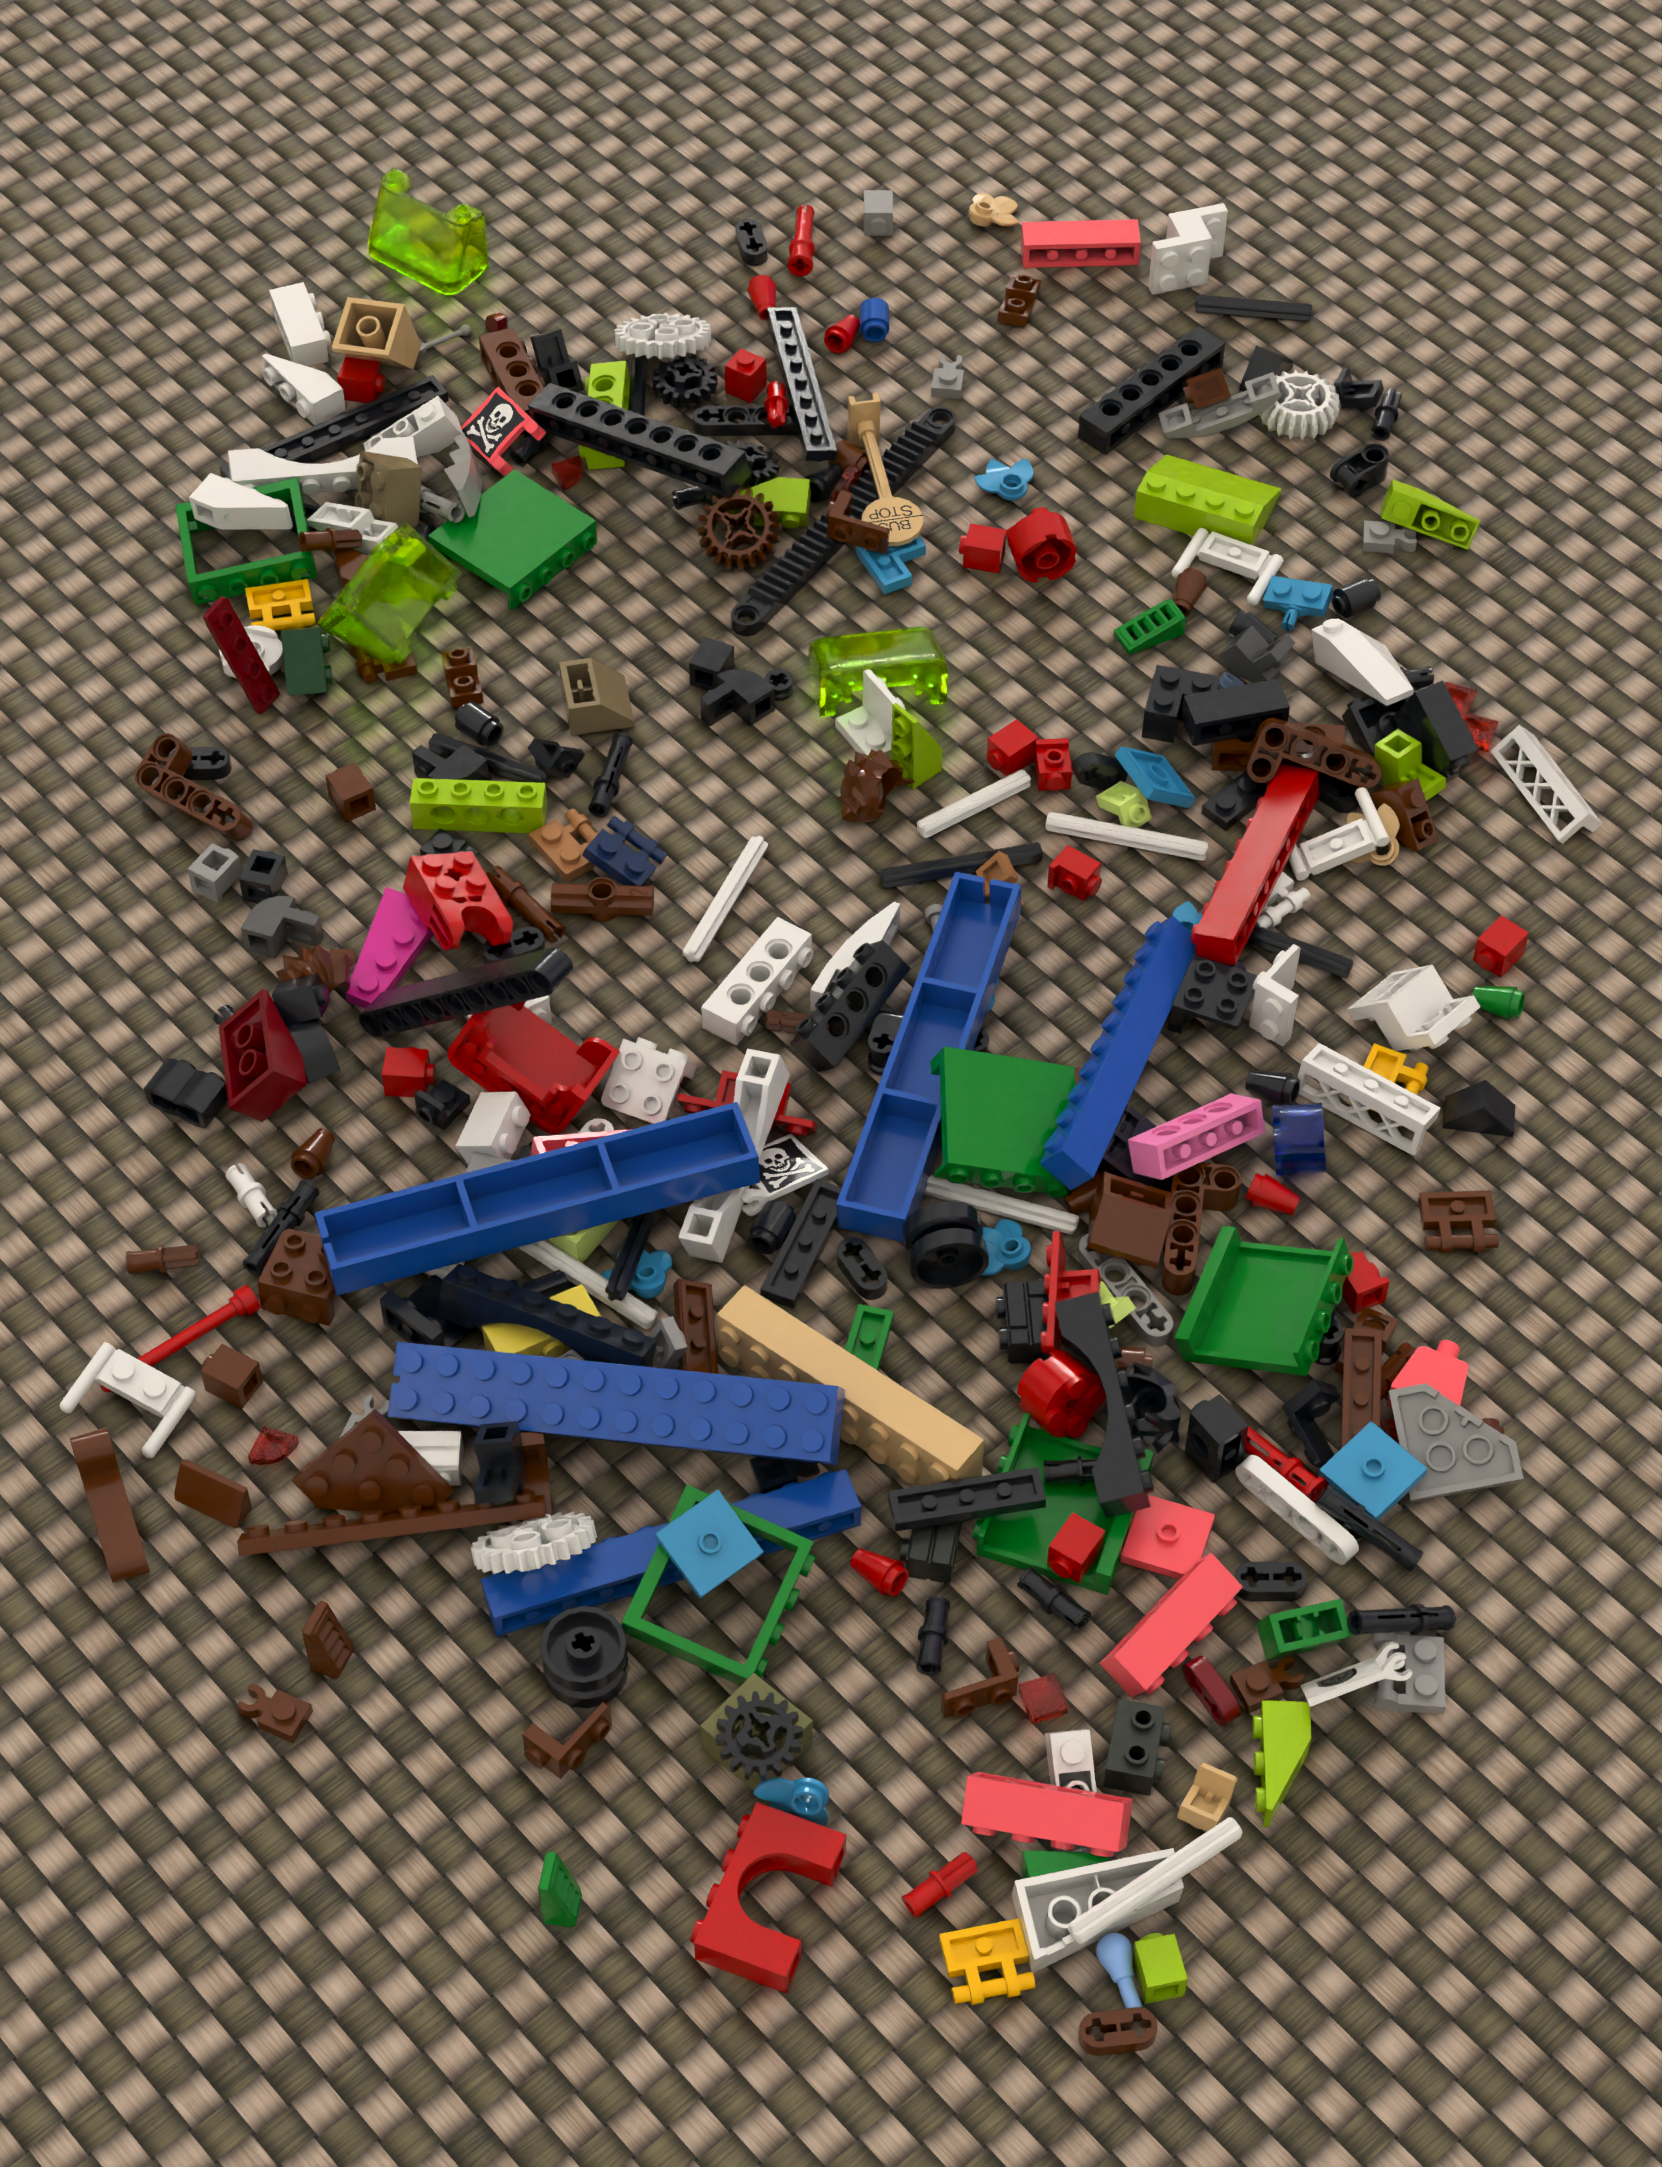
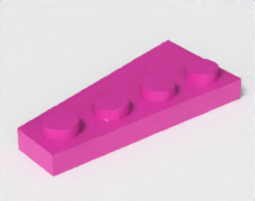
(389, 949)

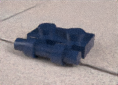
(619, 860)

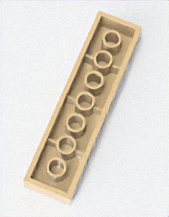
(877, 1411)

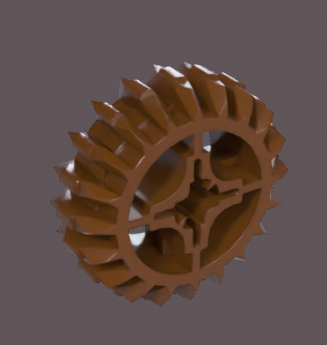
(745, 518)

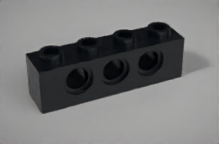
(884, 972)

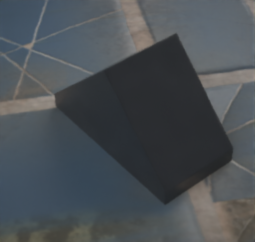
(1263, 363)
(1479, 1110)

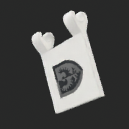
(1357, 1676)

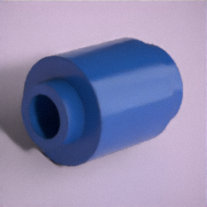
(874, 319)

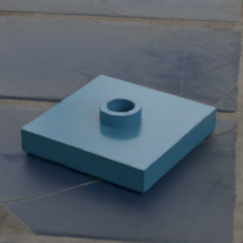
(1155, 777)
(1373, 1471)
(708, 1544)

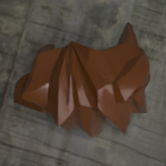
(867, 785)
(329, 964)

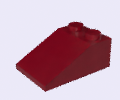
(260, 1059)

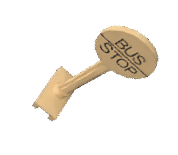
(892, 512)

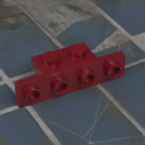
(241, 655)

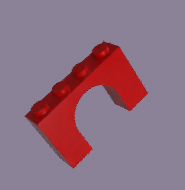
(767, 1843)

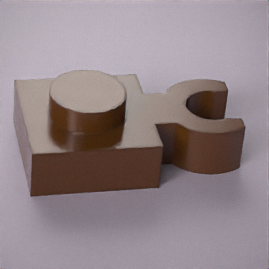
(1263, 1683)
(279, 1715)

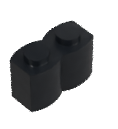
(187, 1092)

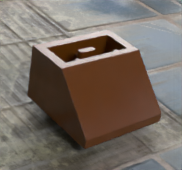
(1129, 1220)

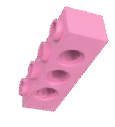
(1196, 1136)

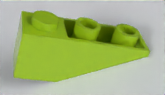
(788, 497)
(1428, 515)
(914, 748)
(1284, 1745)

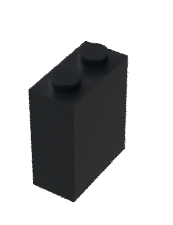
(1437, 723)

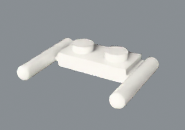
(1232, 556)
(1342, 843)
(137, 1384)

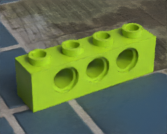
(609, 384)
(478, 805)

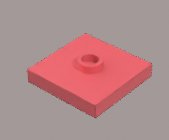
(1167, 1537)

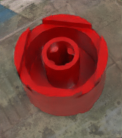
(1042, 545)
(1060, 1394)

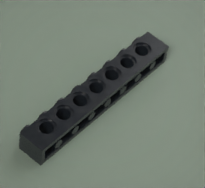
(640, 440)

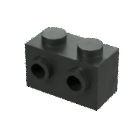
(1134, 1747)

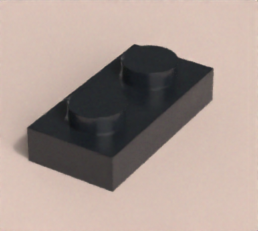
(1234, 801)

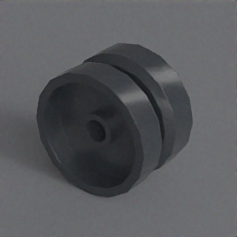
(945, 1245)
(584, 1657)

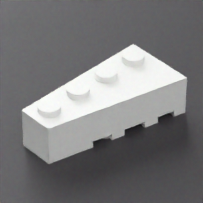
(1055, 1899)

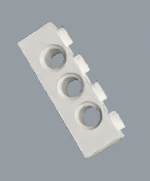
(757, 981)

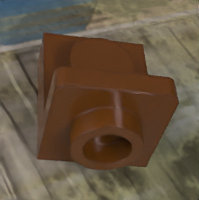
(1207, 388)

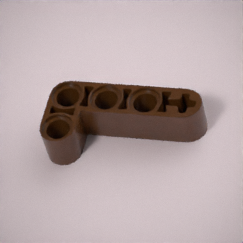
(1314, 759)
(195, 797)
(1205, 1193)
(109, 1505)

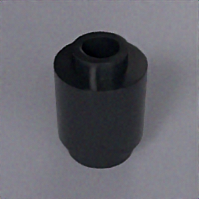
(1356, 597)
(478, 724)
(771, 1226)

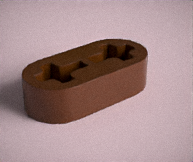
(1117, 2026)

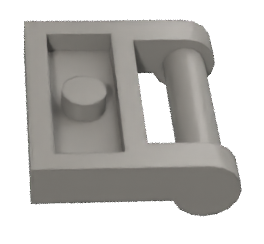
(1426, 1687)

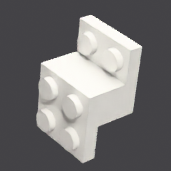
(1186, 252)
(1414, 1009)

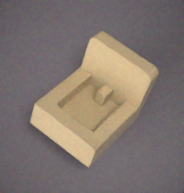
(1207, 1797)

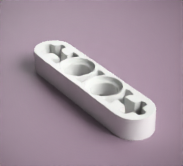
(1297, 1509)

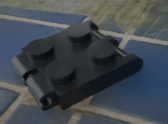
(1119, 1159)

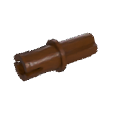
(329, 540)
(163, 1258)

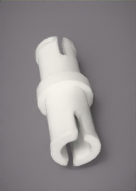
(251, 1194)

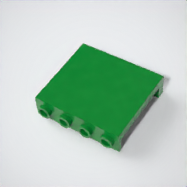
(517, 537)
(999, 1118)
(1263, 1305)
(1024, 1536)

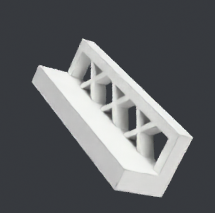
(1555, 779)
(1366, 1092)

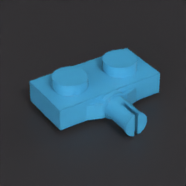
(1297, 599)

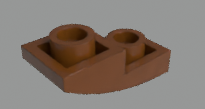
(1019, 300)
(462, 677)

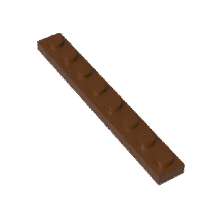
(376, 1525)

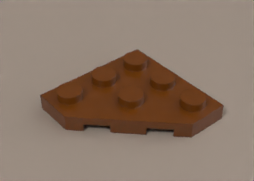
(372, 1471)

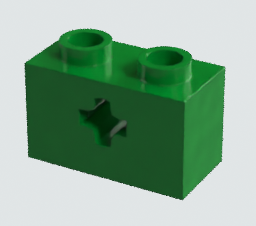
(1303, 1629)

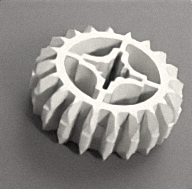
(1305, 406)

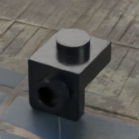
(1357, 393)
(555, 759)

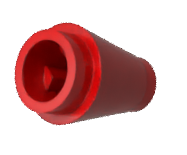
(762, 293)
(841, 334)
(1271, 1195)
(881, 1572)

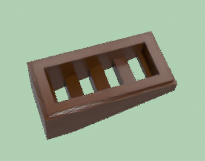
(326, 1642)

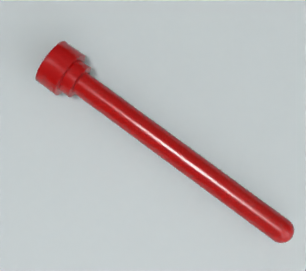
(241, 1303)

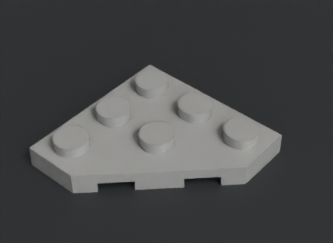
(1452, 1444)

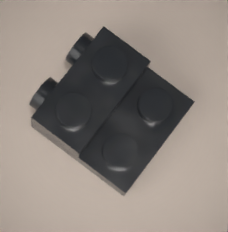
(1371, 721)

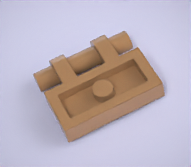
(561, 849)

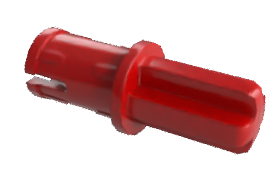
(776, 404)
(940, 1884)

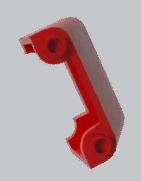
(525, 1055)

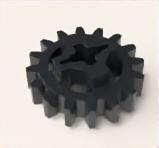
(684, 381)
(760, 463)
(747, 1745)

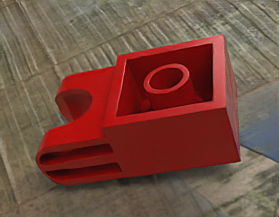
(456, 897)

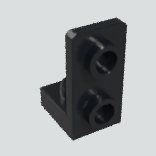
(1302, 1410)

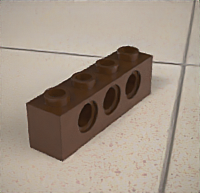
(510, 367)
(1231, 753)

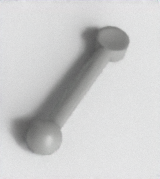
(464, 330)

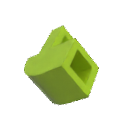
(1402, 760)

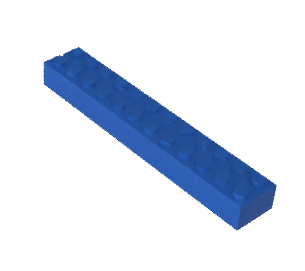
(943, 1010)
(537, 1198)
(618, 1402)

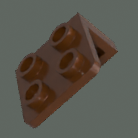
(298, 1279)

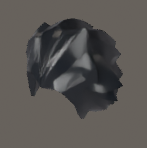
(1154, 1404)

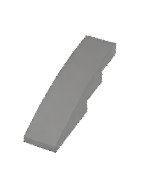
(465, 475)

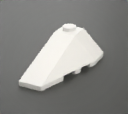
(1359, 661)

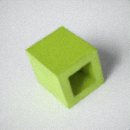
(1159, 1967)

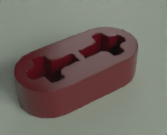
(1211, 1690)

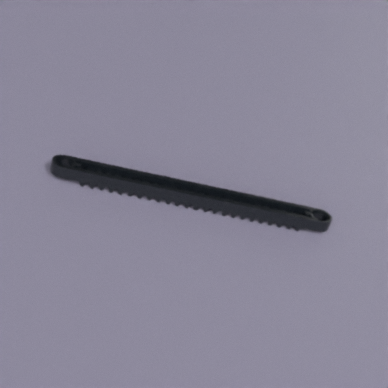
(815, 548)

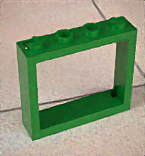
(234, 579)
(693, 1653)

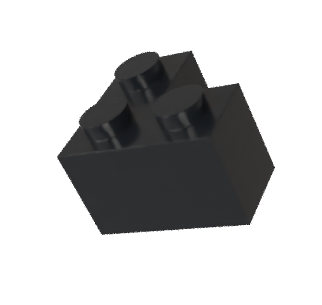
(1166, 699)

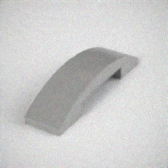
(1222, 415)

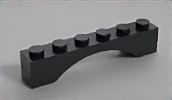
(480, 1299)
(1118, 1469)

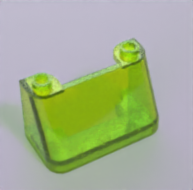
(425, 243)
(391, 595)
(894, 655)

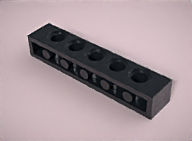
(1149, 390)

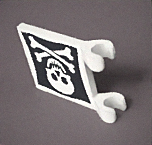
(782, 1169)

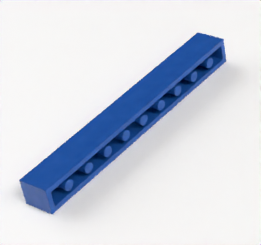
(1119, 1054)
(618, 1564)

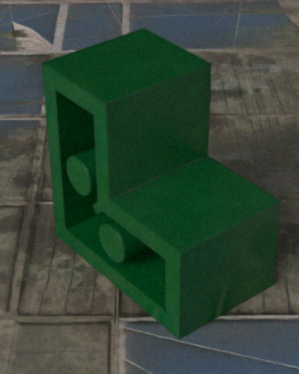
(305, 660)

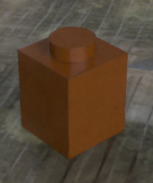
(350, 792)
(231, 1375)

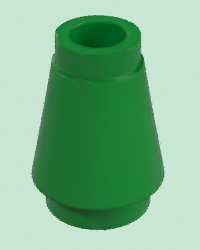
(1501, 1001)

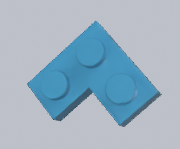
(888, 568)

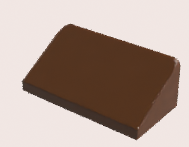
(212, 1494)

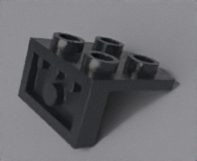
(1212, 994)
(416, 1317)

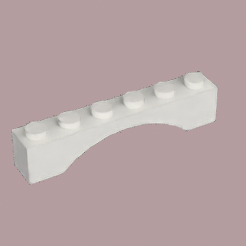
(259, 468)
(758, 1094)

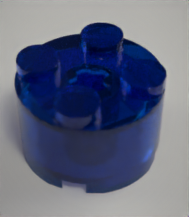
(1299, 1139)

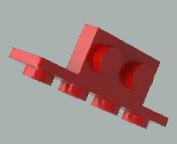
(725, 1096)
(1062, 1286)

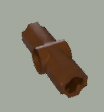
(602, 899)

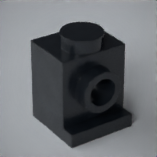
(262, 876)

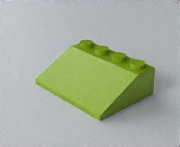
(1197, 496)

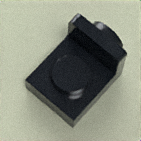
(441, 1104)

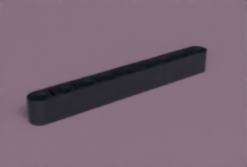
(466, 992)

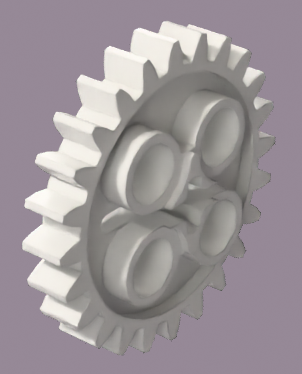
(662, 336)
(534, 1543)

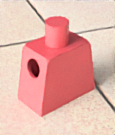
(1437, 1369)

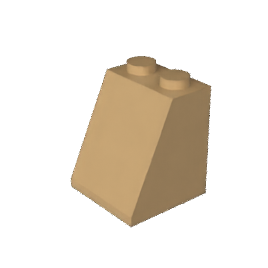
(377, 333)

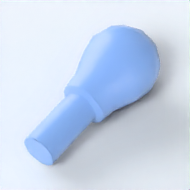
(1116, 1957)

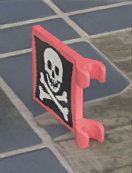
(497, 426)

